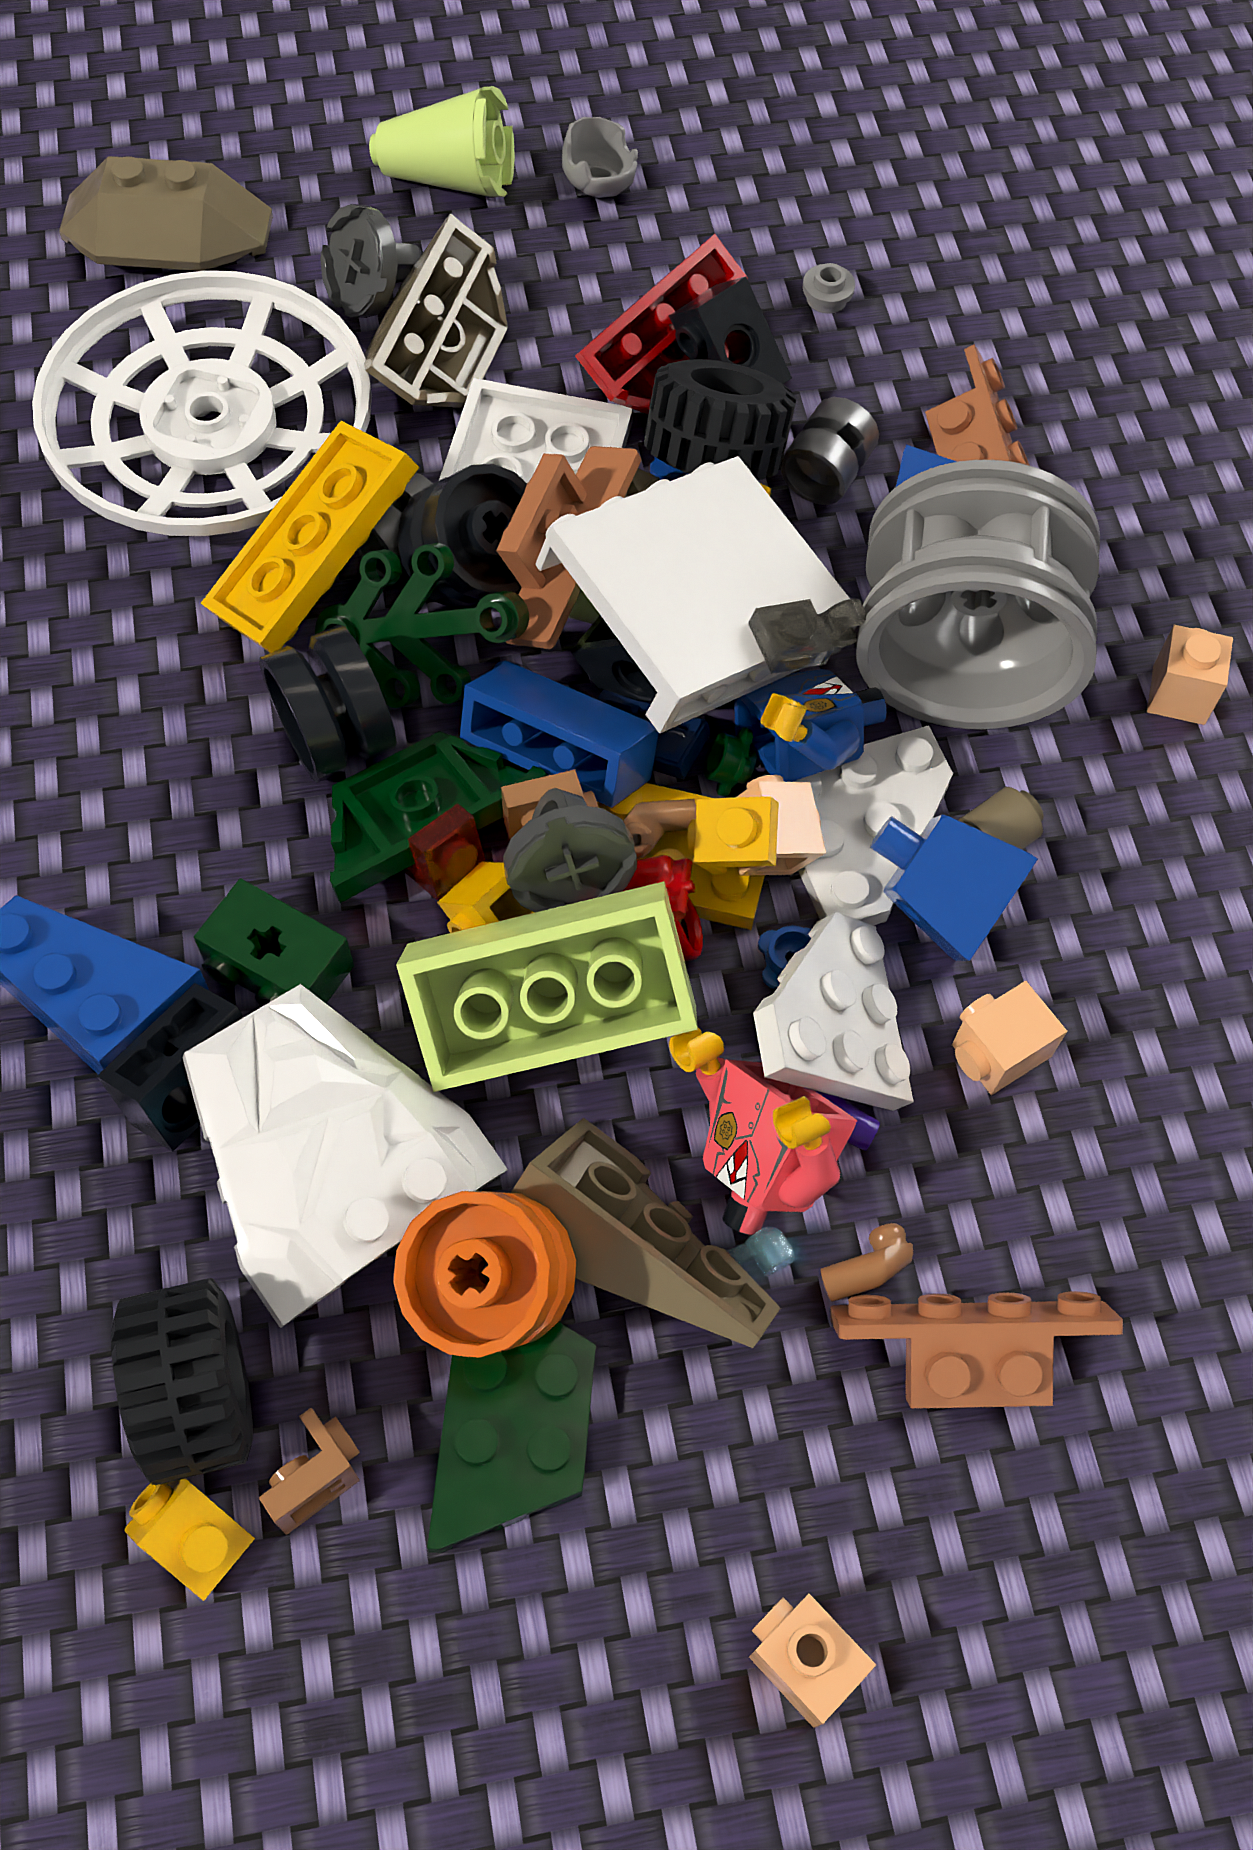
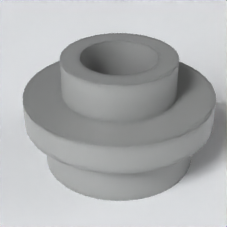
(828, 287)

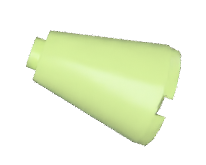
(450, 144)

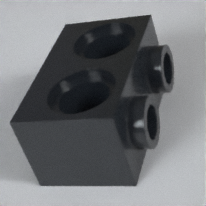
(150, 1074)

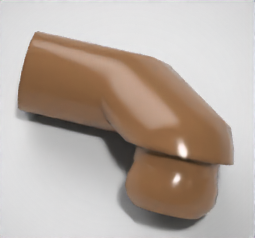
(652, 819)
(871, 1270)

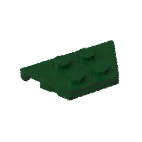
(403, 795)
(512, 1436)

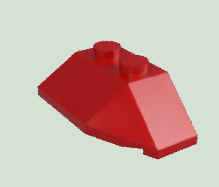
(643, 337)

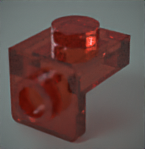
(445, 851)

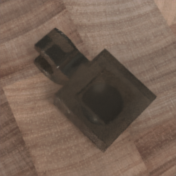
(798, 637)

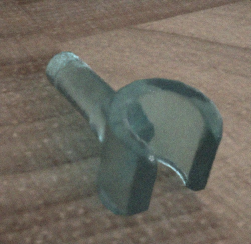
(768, 1249)

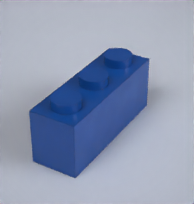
(559, 731)

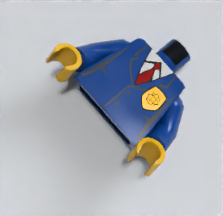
(807, 722)

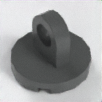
(363, 261)
(568, 854)

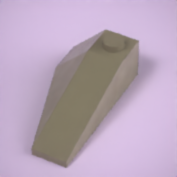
(636, 1242)

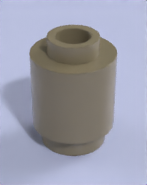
(1008, 816)

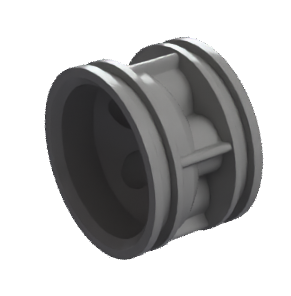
(980, 595)

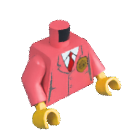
(765, 1135)

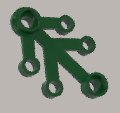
(407, 627)

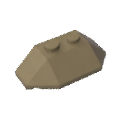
(164, 215)
(441, 321)

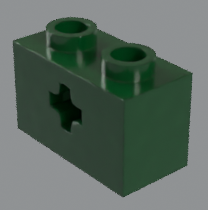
(270, 947)

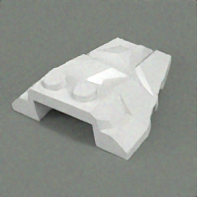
(323, 1146)

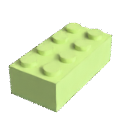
(548, 987)

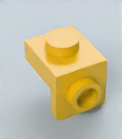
(734, 833)
(187, 1534)

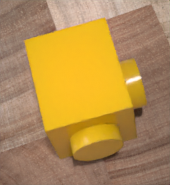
(481, 899)

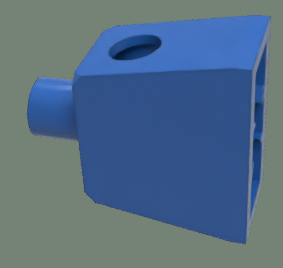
(951, 879)

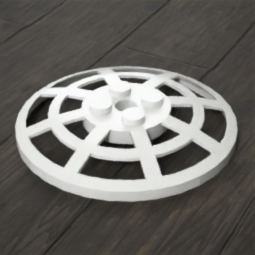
(192, 391)

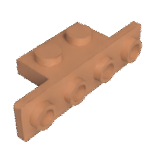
(976, 421)
(547, 497)
(977, 1351)

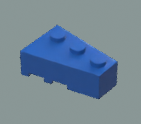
(85, 981)

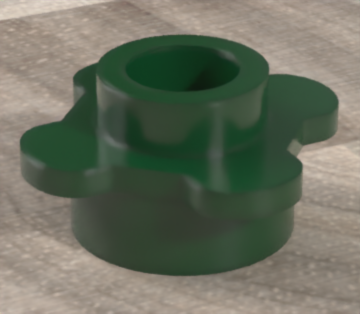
(730, 760)

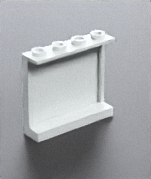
(682, 578)

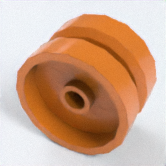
(444, 1281)

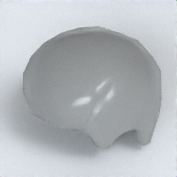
(598, 157)

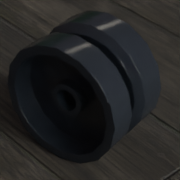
(469, 518)
(328, 702)

